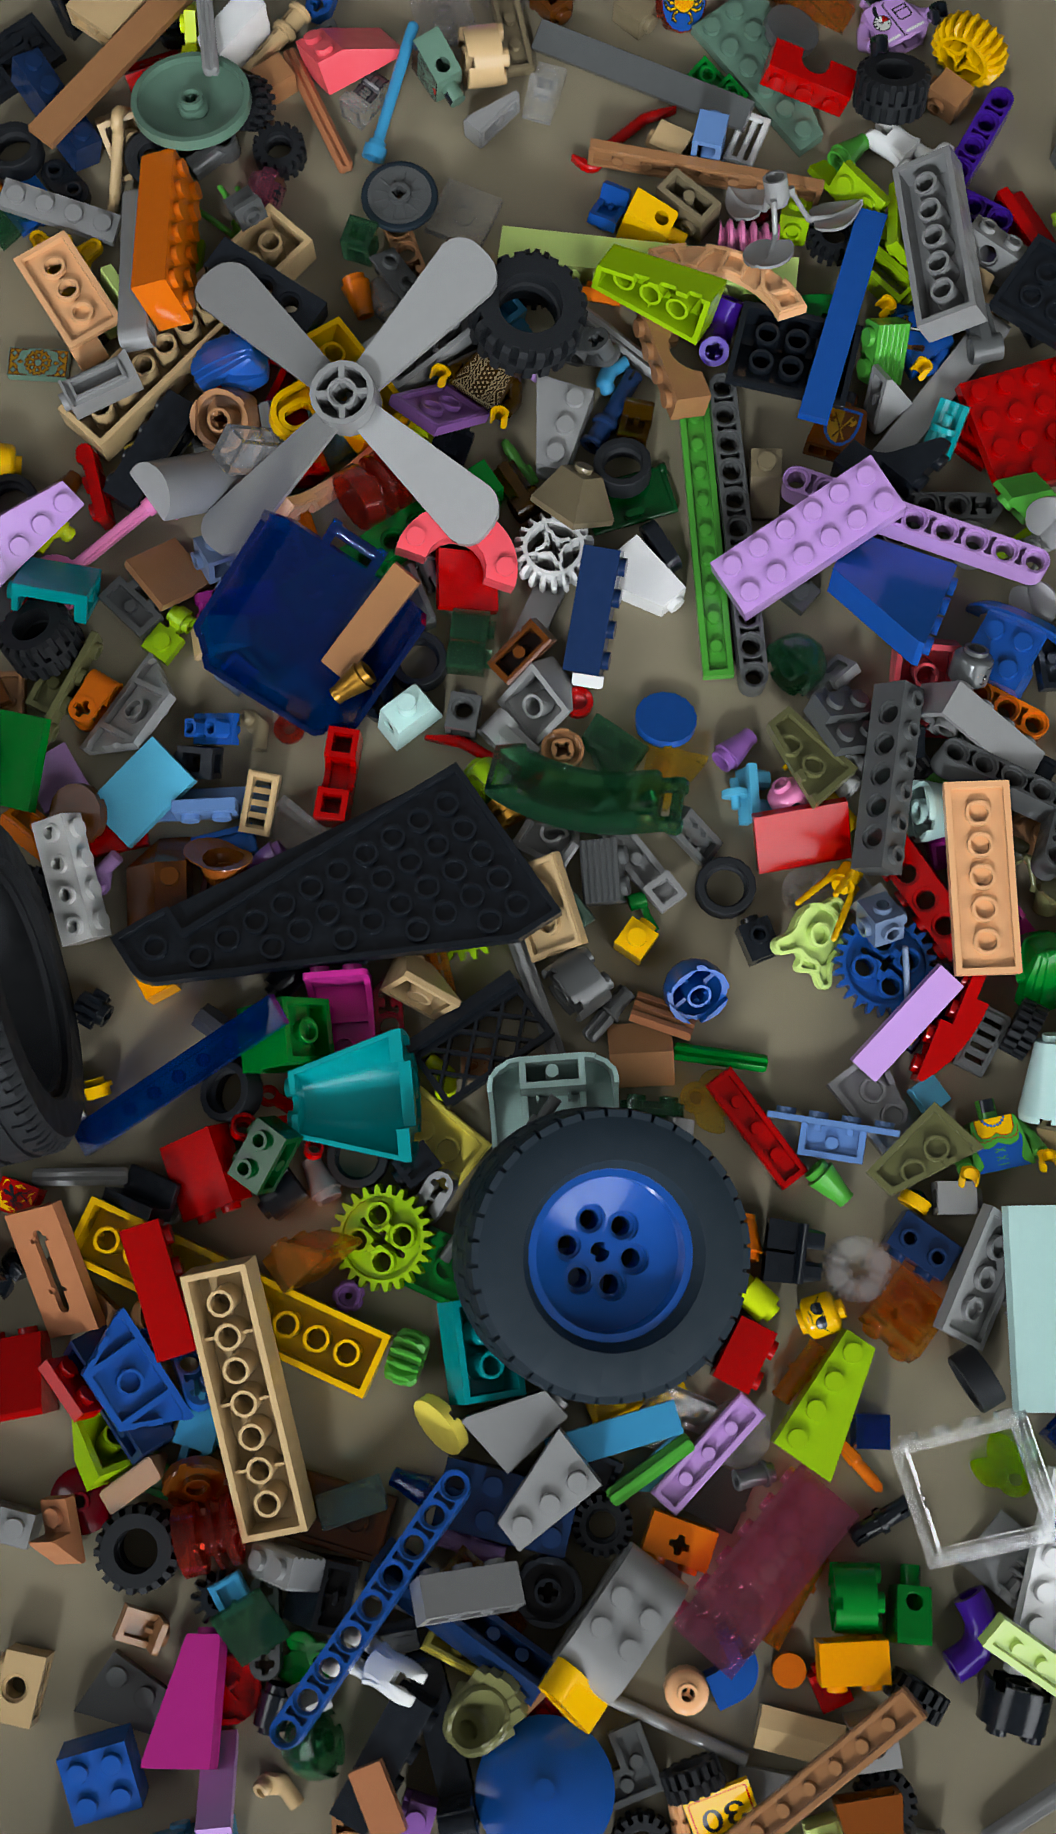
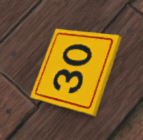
(722, 1808)

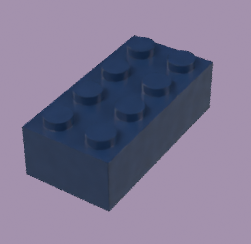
(489, 1496)

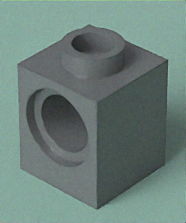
(463, 726)

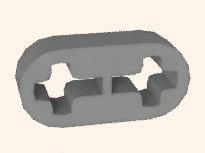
(442, 1200)

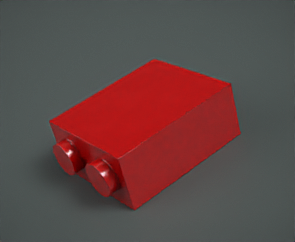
(201, 1168)

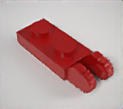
(101, 506)

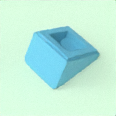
(927, 1093)

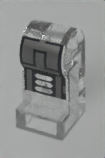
(364, 100)

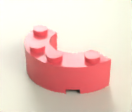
(494, 551)

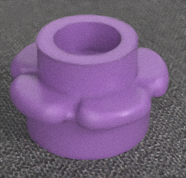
(339, 1296)

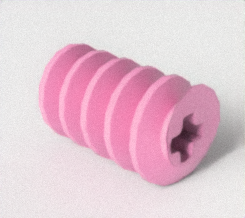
(740, 237)

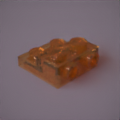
(902, 1316)

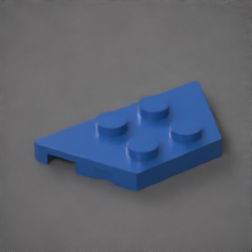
(130, 1380)

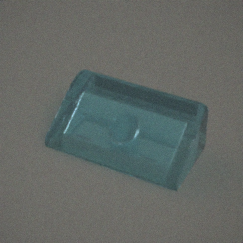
(351, 1502)

